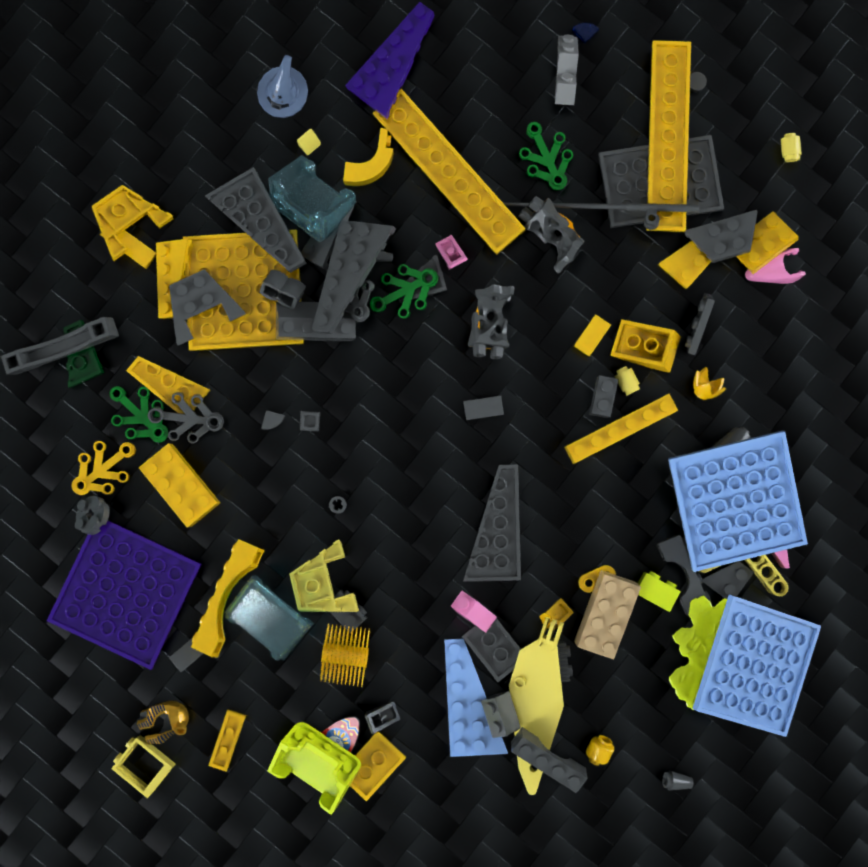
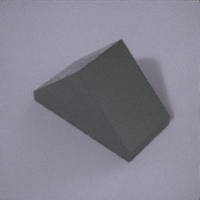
(382, 717)

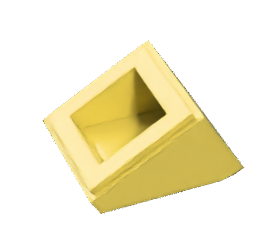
(308, 142)

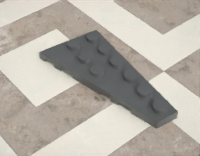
(498, 538)

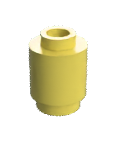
(791, 147)
(627, 380)

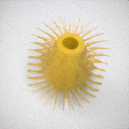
(344, 655)

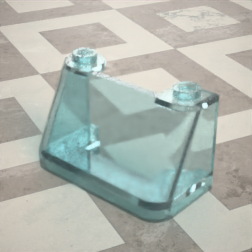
(308, 199)
(268, 618)

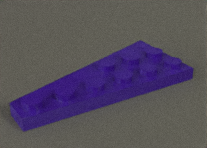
(388, 67)

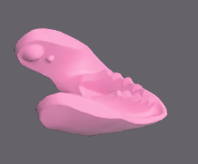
(775, 271)

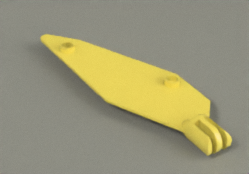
(538, 694)

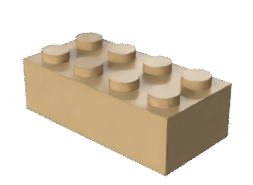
(607, 614)

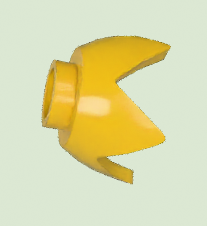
(707, 389)

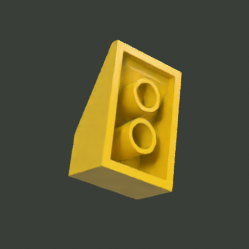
(646, 345)

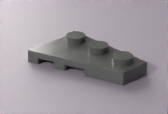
(699, 323)

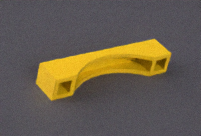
(621, 428)
(211, 635)

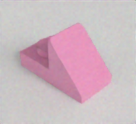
(451, 252)

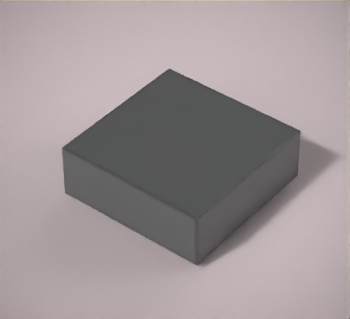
(309, 421)

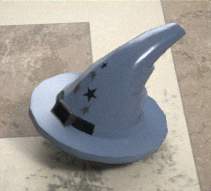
(282, 90)

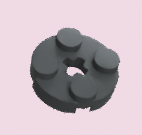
(85, 521)

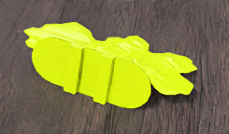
(696, 645)

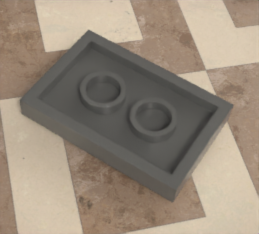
(494, 648)

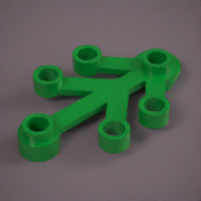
(547, 159)
(407, 289)
(140, 417)

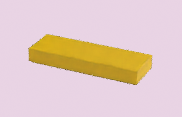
(136, 249)
(227, 740)

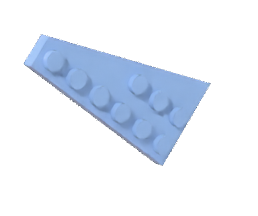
(467, 720)

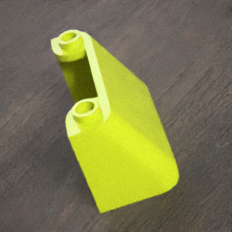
(316, 762)

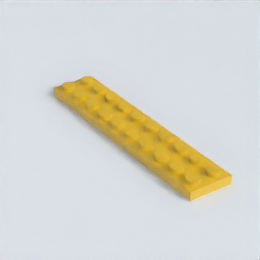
(669, 130)
(451, 173)

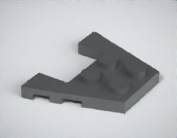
(194, 296)

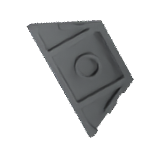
(725, 237)

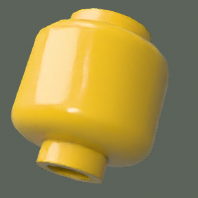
(600, 750)

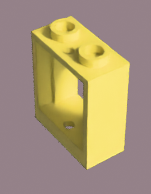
(131, 778)

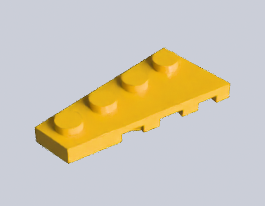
(171, 262)
(685, 264)
(166, 383)

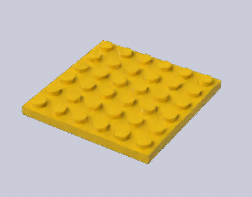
(239, 269)

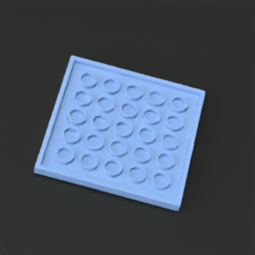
(738, 501)
(756, 666)

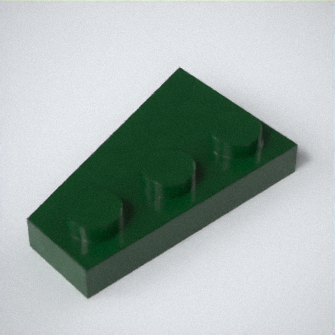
(82, 364)

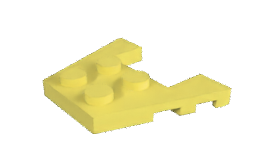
(313, 584)

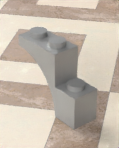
(566, 70)

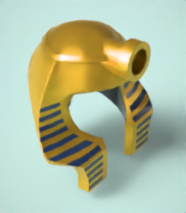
(174, 716)

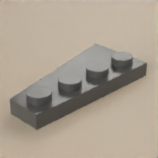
(319, 252)

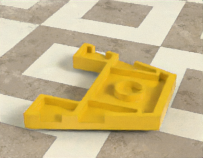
(120, 211)

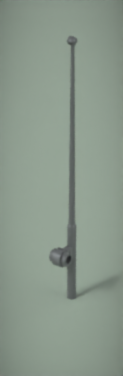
(651, 219)

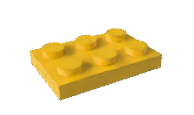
(769, 240)
(378, 762)

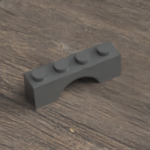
(674, 550)
(565, 771)

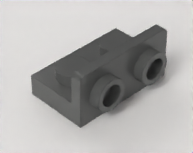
(350, 619)

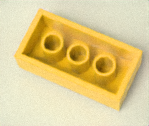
(179, 485)

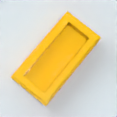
(592, 335)

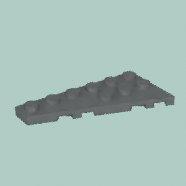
(253, 210)
(349, 266)

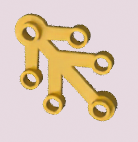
(101, 470)

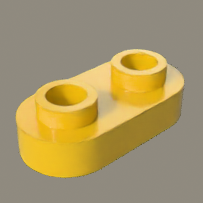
(593, 575)

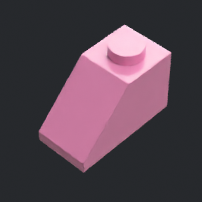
(473, 611)

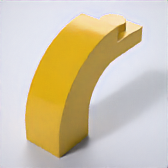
(365, 173)

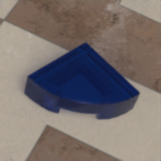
(585, 31)

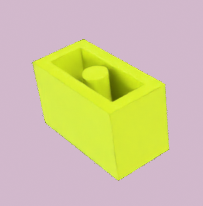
(658, 592)

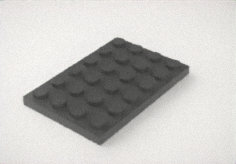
(626, 180)

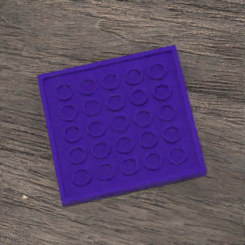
(124, 593)

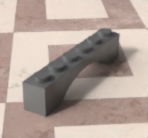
(46, 352)

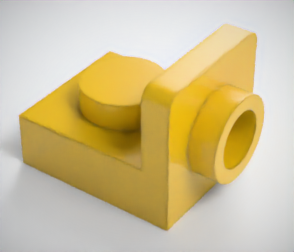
(558, 611)

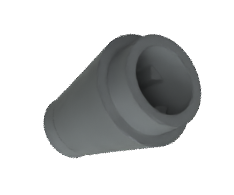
(677, 781)

